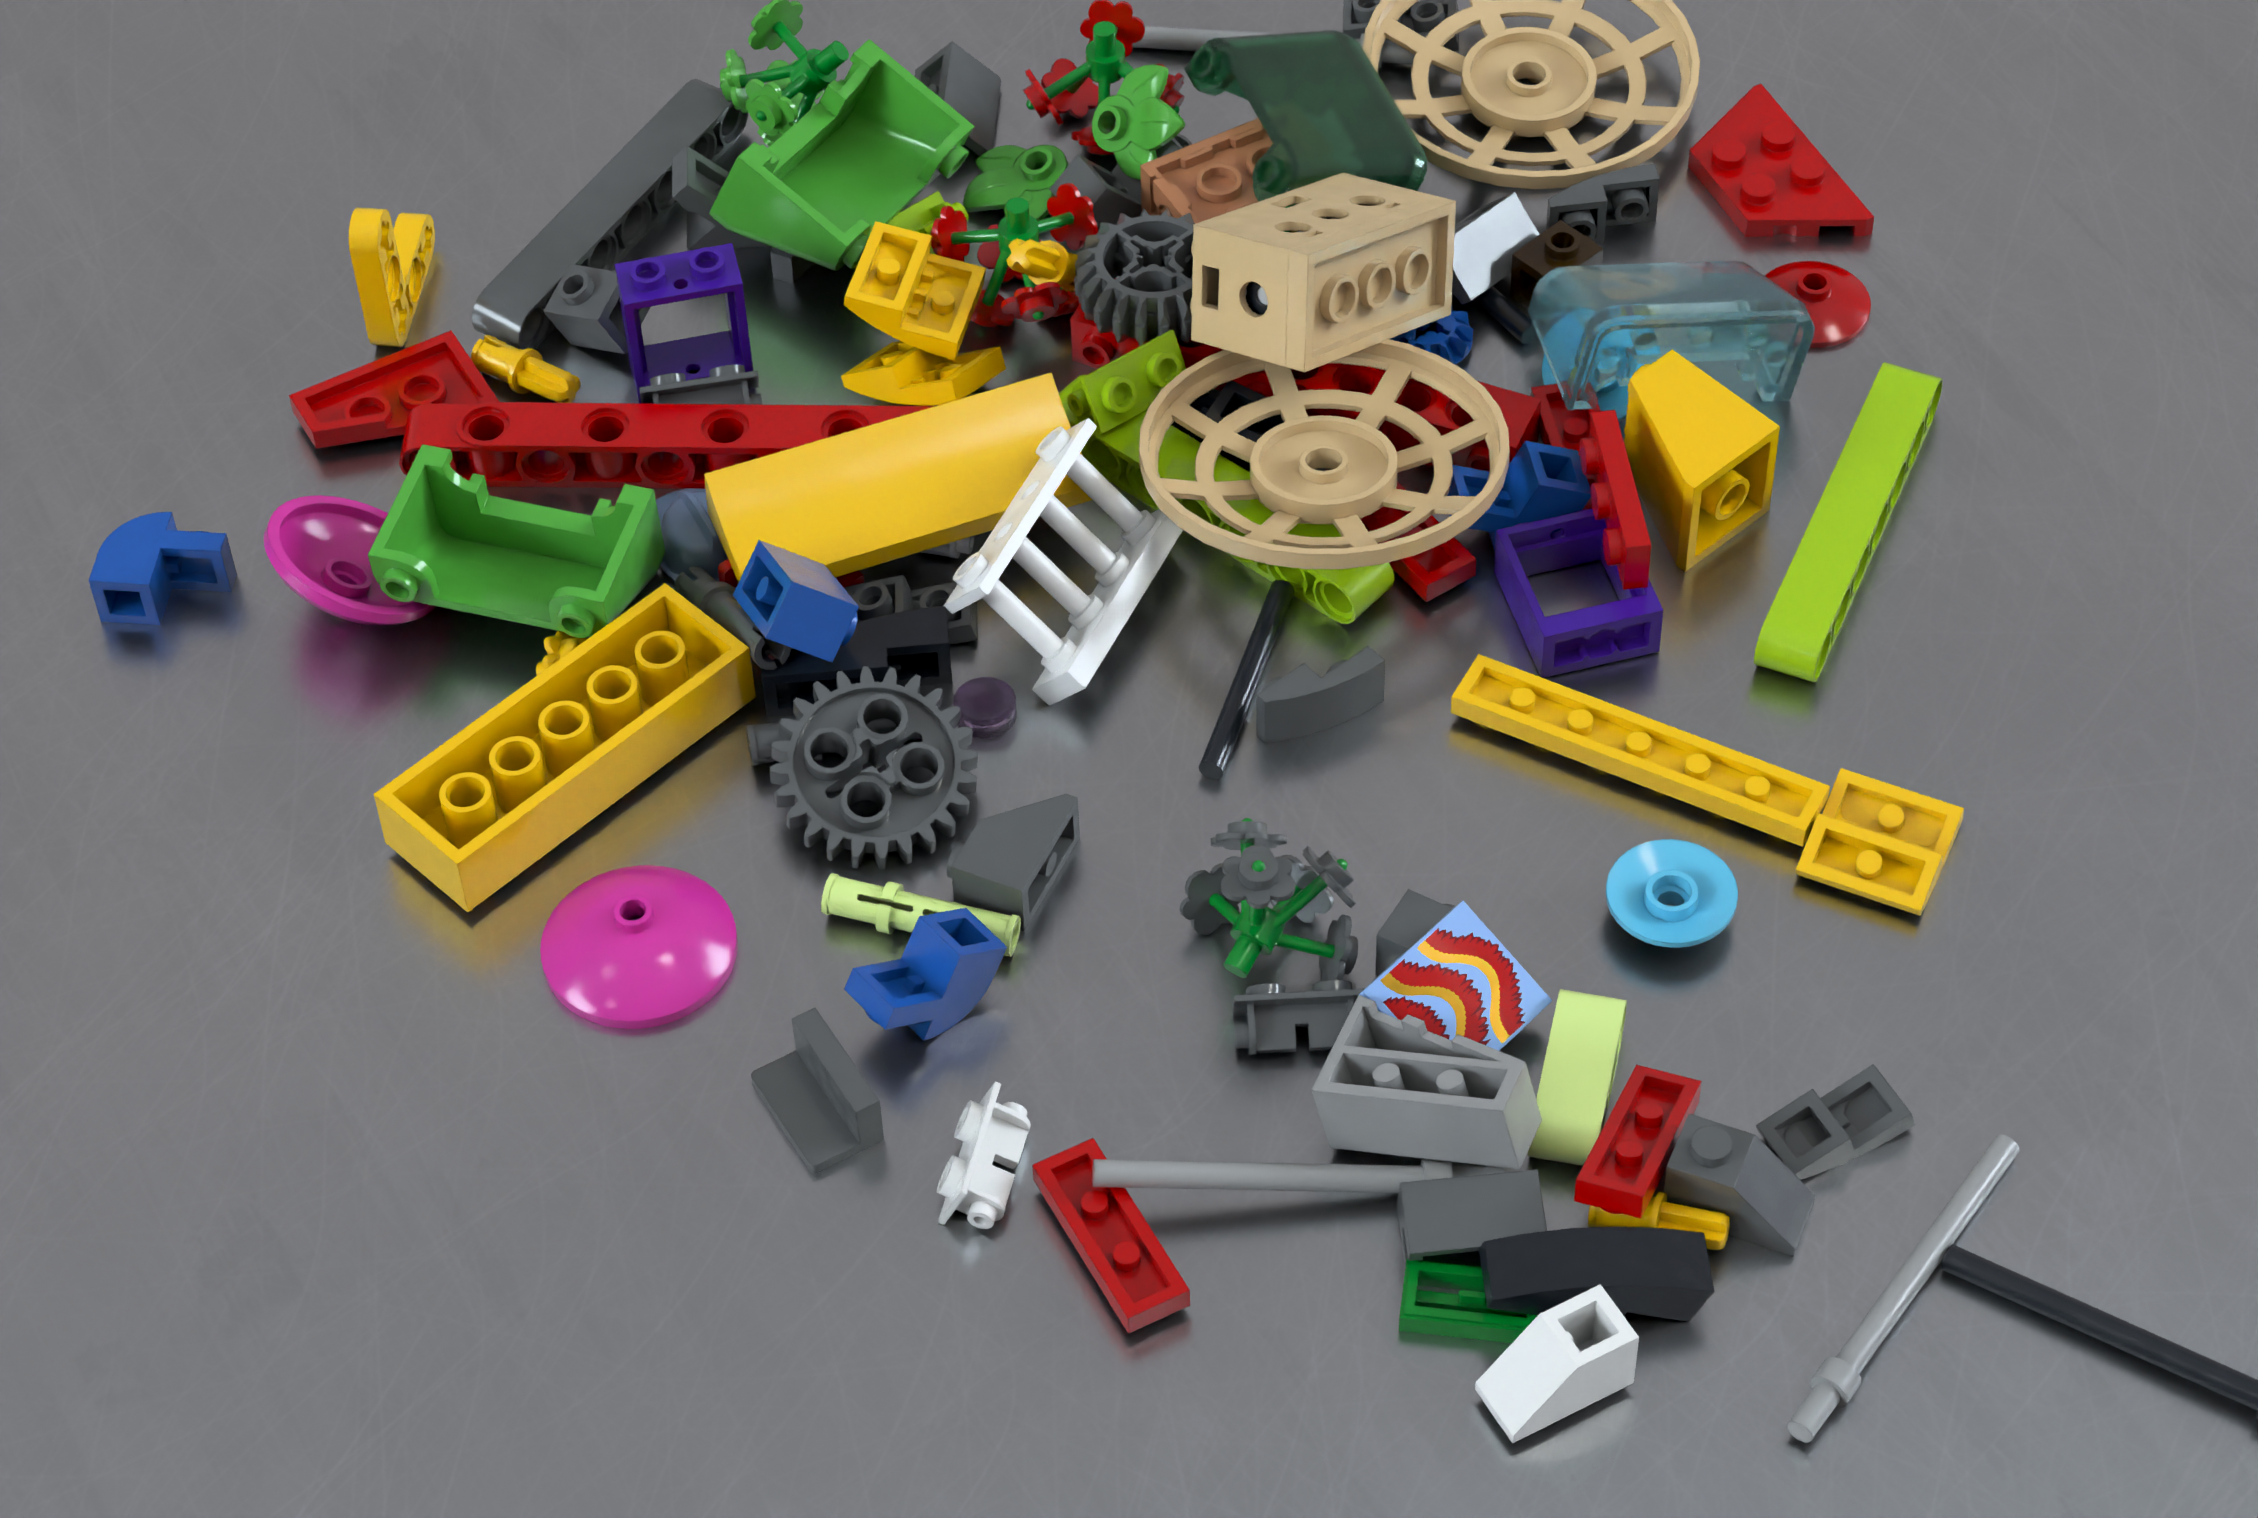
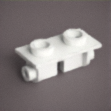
(970, 1180)

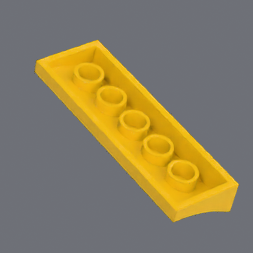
(892, 482)

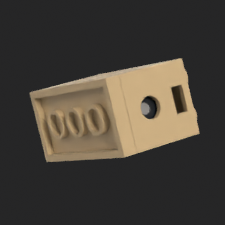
(1322, 271)

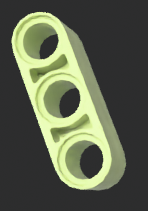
(1577, 1075)

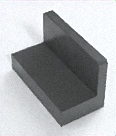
(967, 88)
(820, 1096)

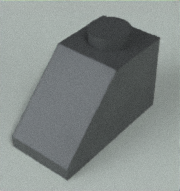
(1015, 857)
(1738, 1176)

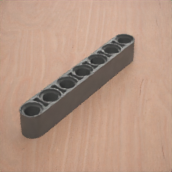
(607, 213)

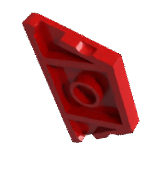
(1772, 174)

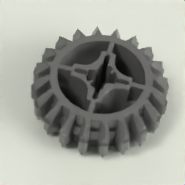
(1154, 272)

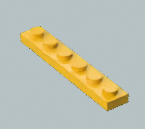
(1640, 749)

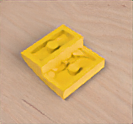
(913, 292)
(920, 378)
(1880, 841)

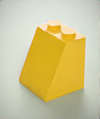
(1697, 456)

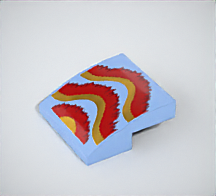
(1460, 983)

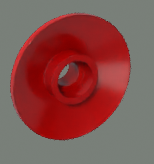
(1831, 296)

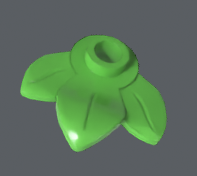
(1140, 119)
(1013, 173)

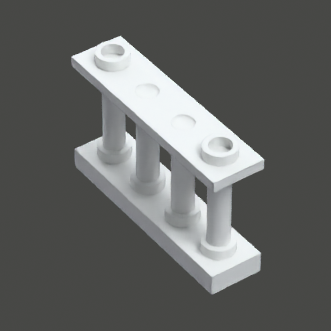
(1120, 575)

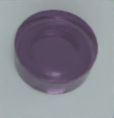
(986, 707)

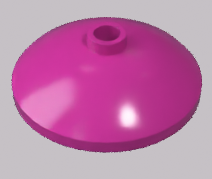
(322, 556)
(642, 968)

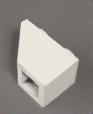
(1561, 1364)

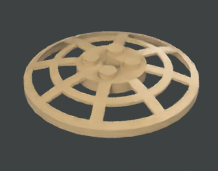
(1562, 92)
(1355, 453)

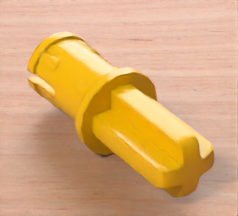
(1043, 262)
(524, 370)
(1670, 1216)

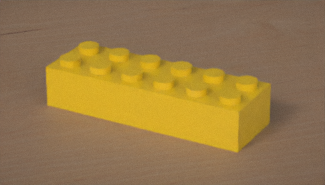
(565, 746)

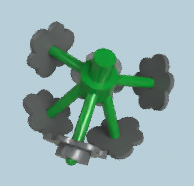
(1285, 882)

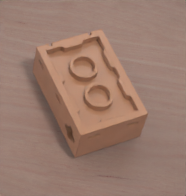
(1207, 175)

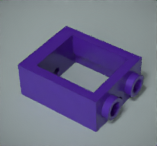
(677, 279)
(1579, 636)

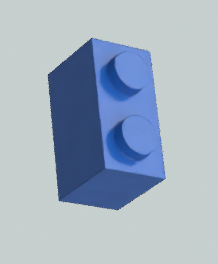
(796, 601)

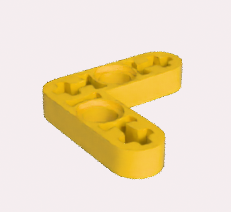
(390, 269)

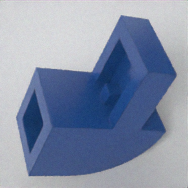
(1538, 485)
(148, 560)
(936, 979)

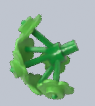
(788, 88)

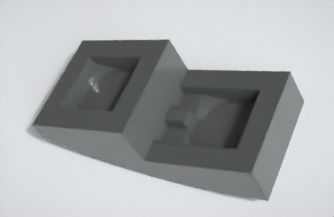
(1833, 1129)

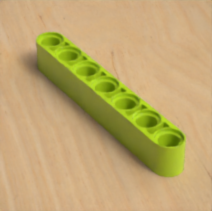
(1848, 523)
(1334, 592)

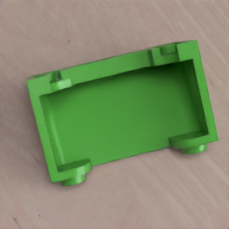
(844, 164)
(514, 558)

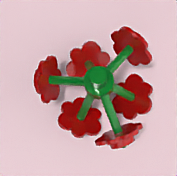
(1071, 89)
(1070, 222)

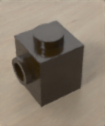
(1552, 249)

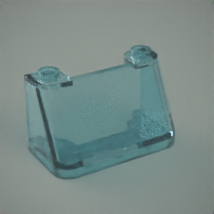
(1613, 317)

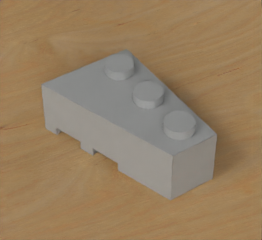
(1423, 1095)

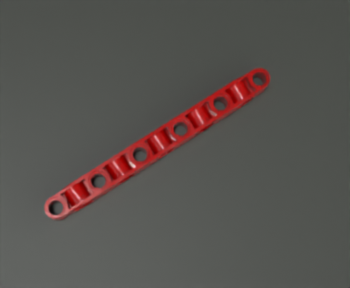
(620, 441)

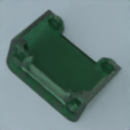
(1317, 107)

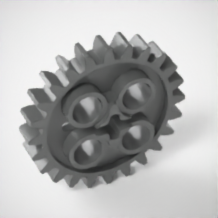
(908, 808)

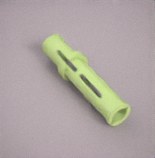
(895, 909)

